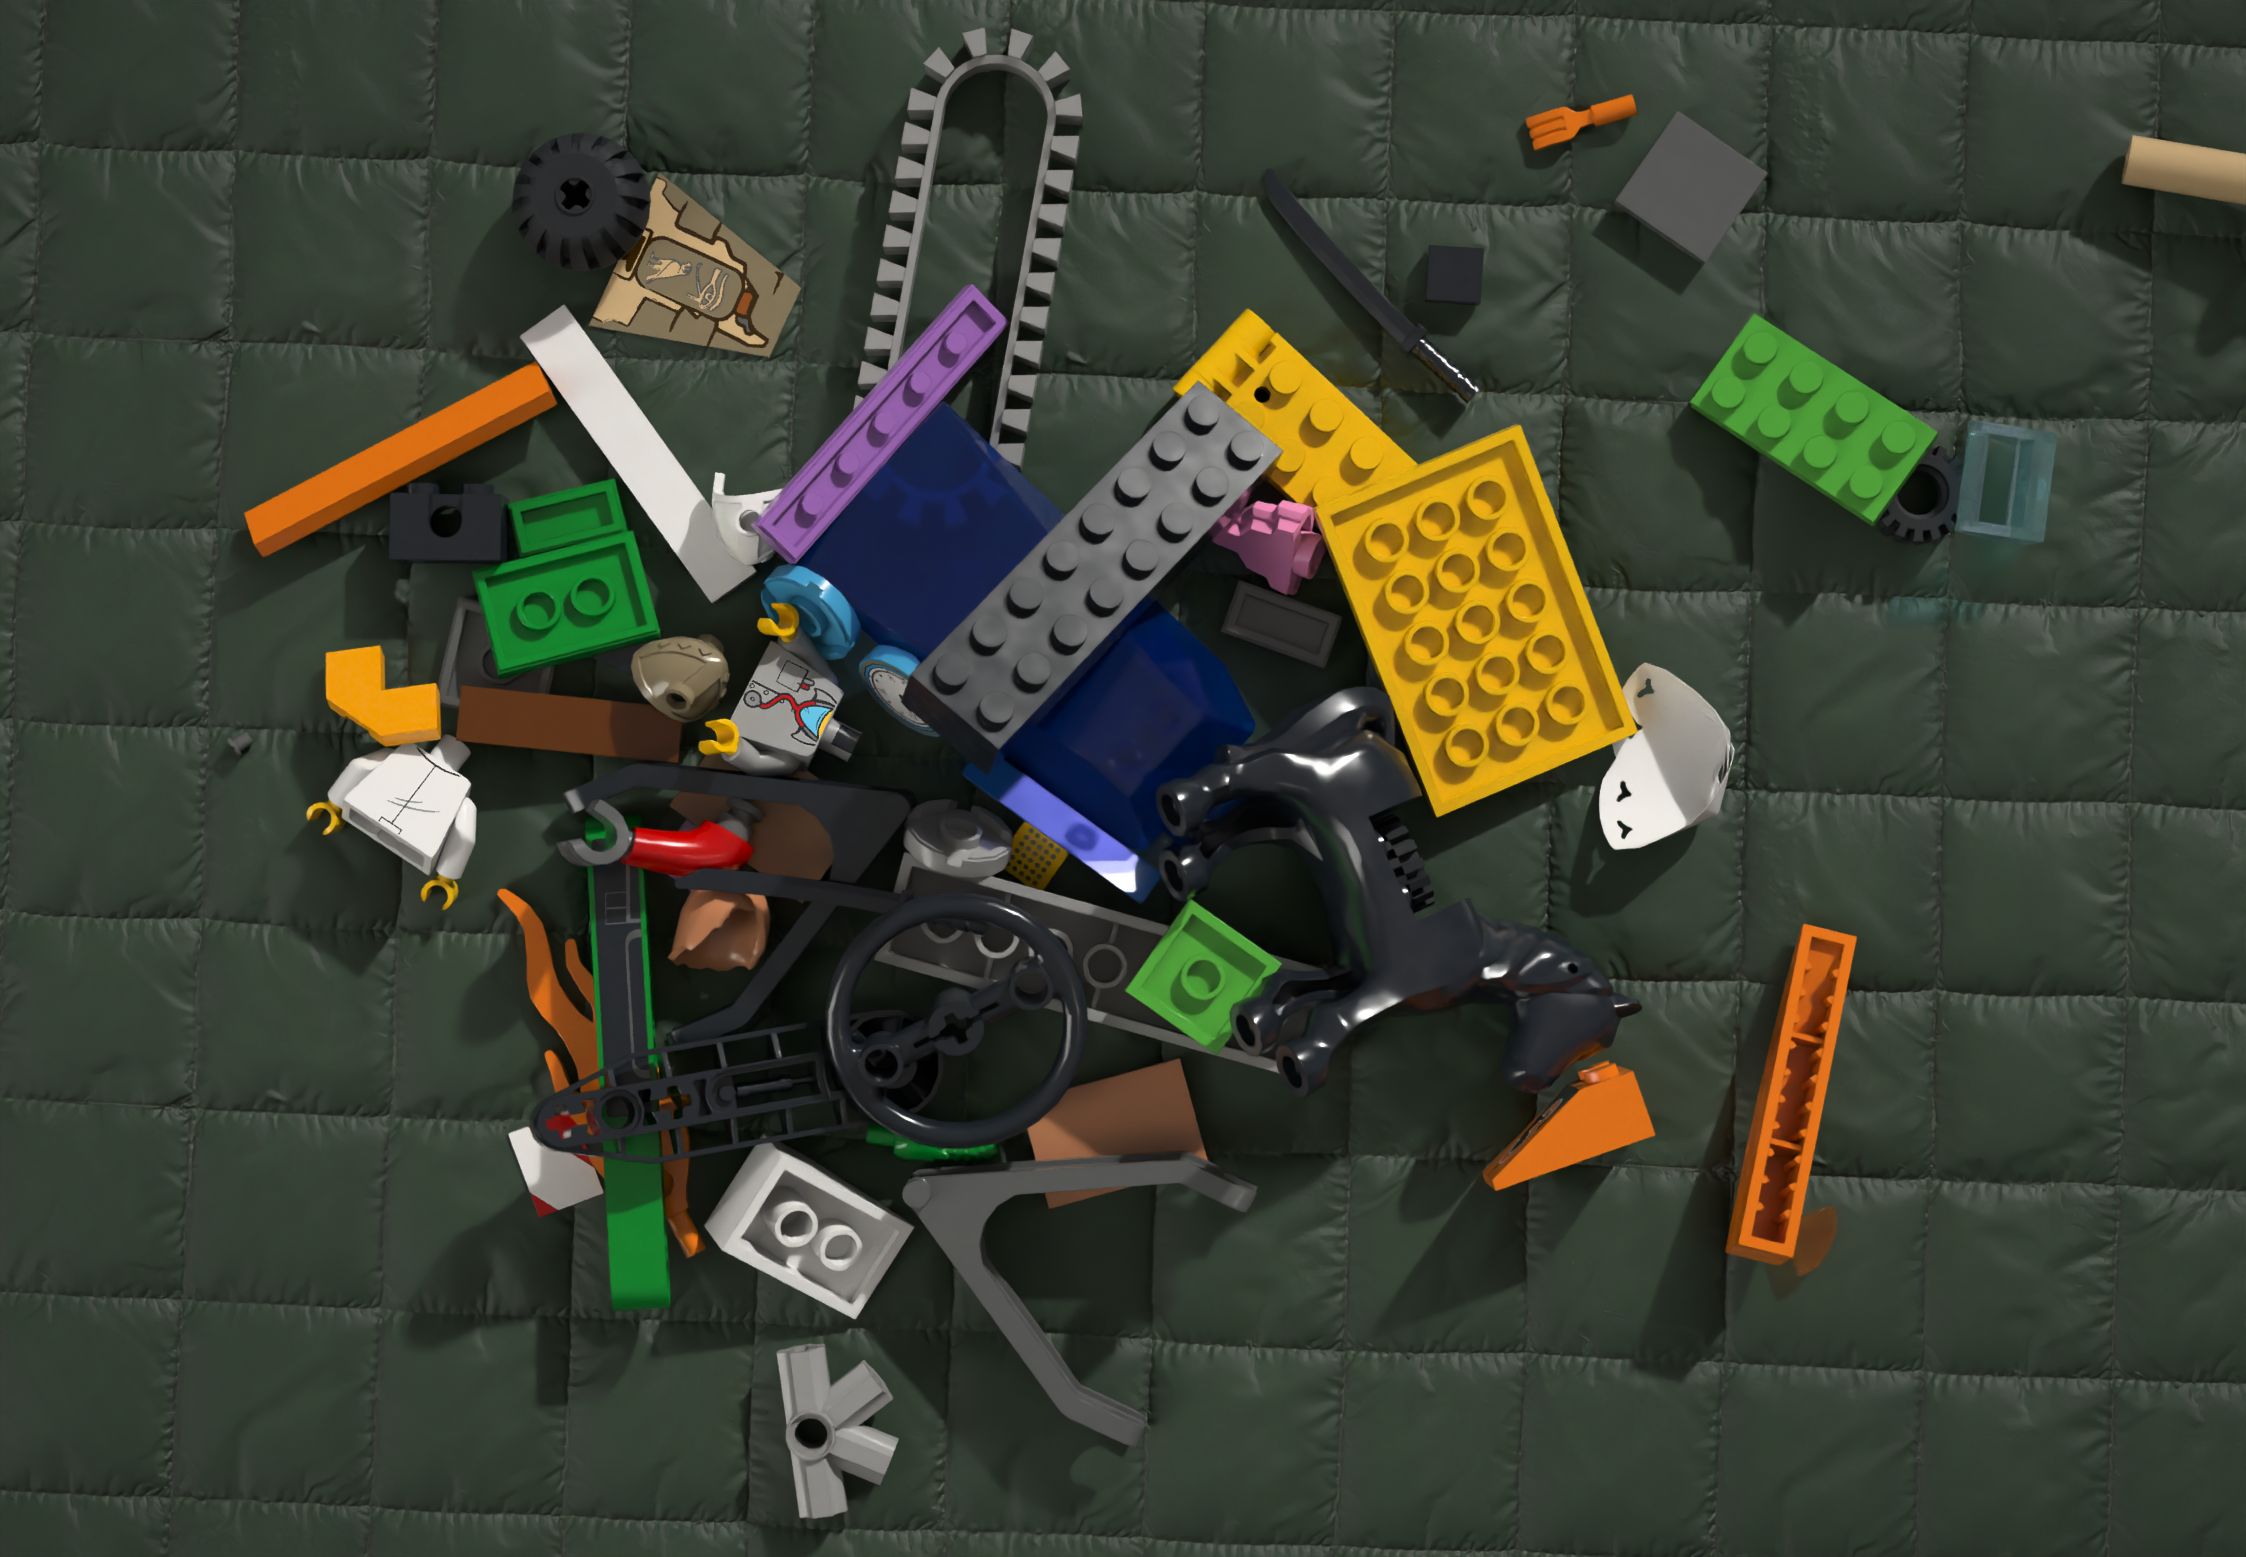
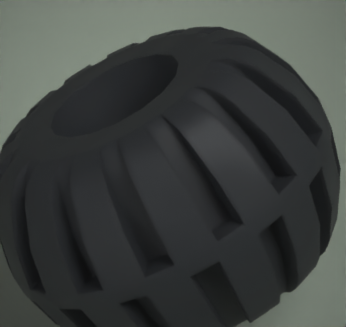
(579, 236)

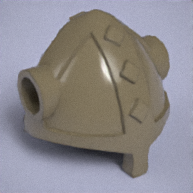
(682, 667)

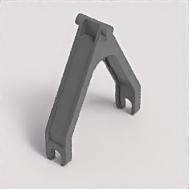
(961, 1198)

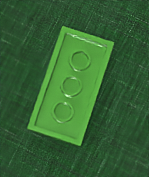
(1814, 419)

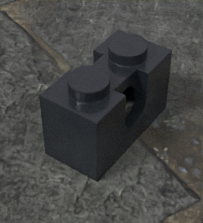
(415, 531)

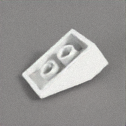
(807, 1227)

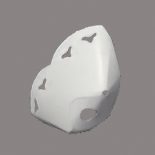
(1667, 764)

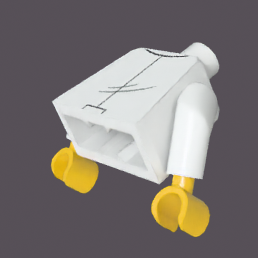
(411, 807)

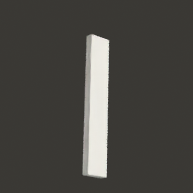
(635, 451)

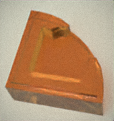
(1814, 1239)

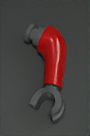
(674, 853)

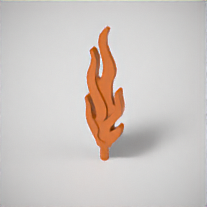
(581, 1041)

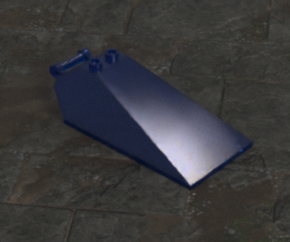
(933, 544)

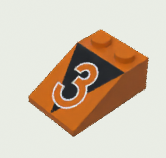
(1579, 1123)

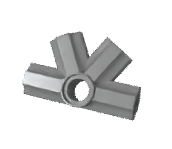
(842, 1410)

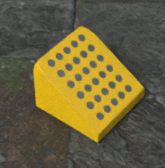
(1034, 857)

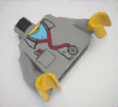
(784, 707)

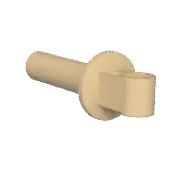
(2185, 169)

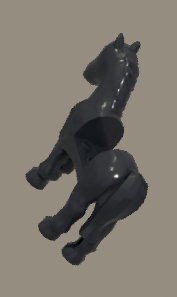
(1316, 791)

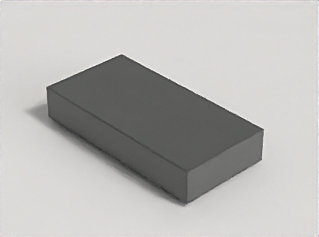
(1281, 624)

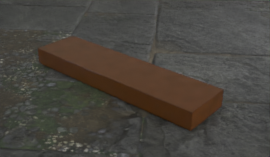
(567, 724)

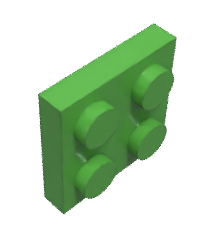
(1200, 974)

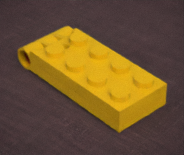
(1323, 435)

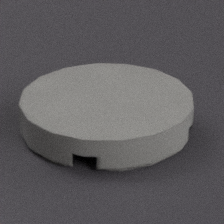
(957, 840)

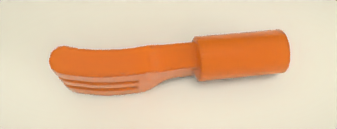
(1563, 123)

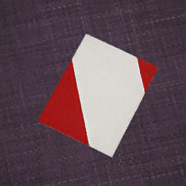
(551, 1176)

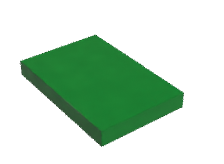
(566, 604)

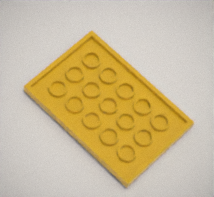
(1475, 620)

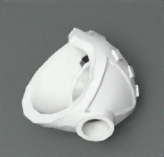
(733, 521)

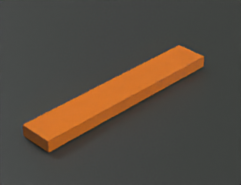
(399, 459)

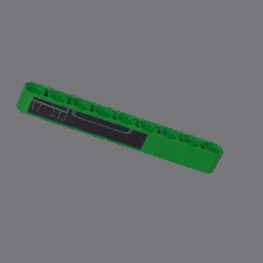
(623, 1027)

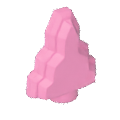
(1276, 542)

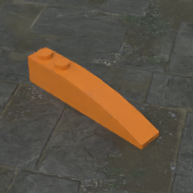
(1791, 1099)

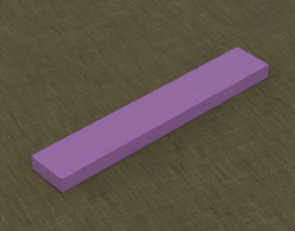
(880, 424)

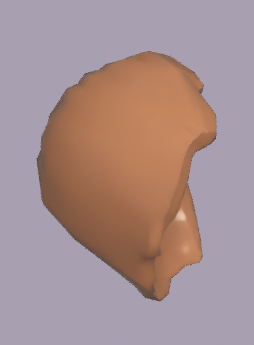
(721, 930)

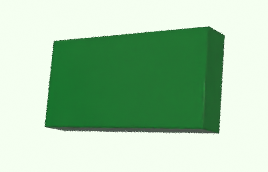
(567, 518)

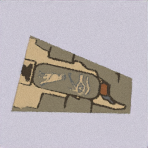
(695, 282)

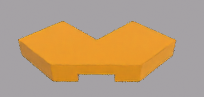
(390, 716)

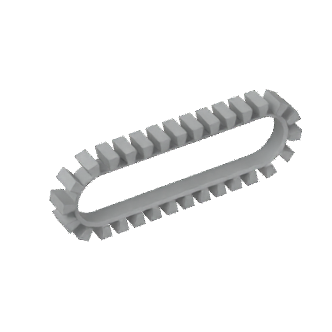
(1050, 216)

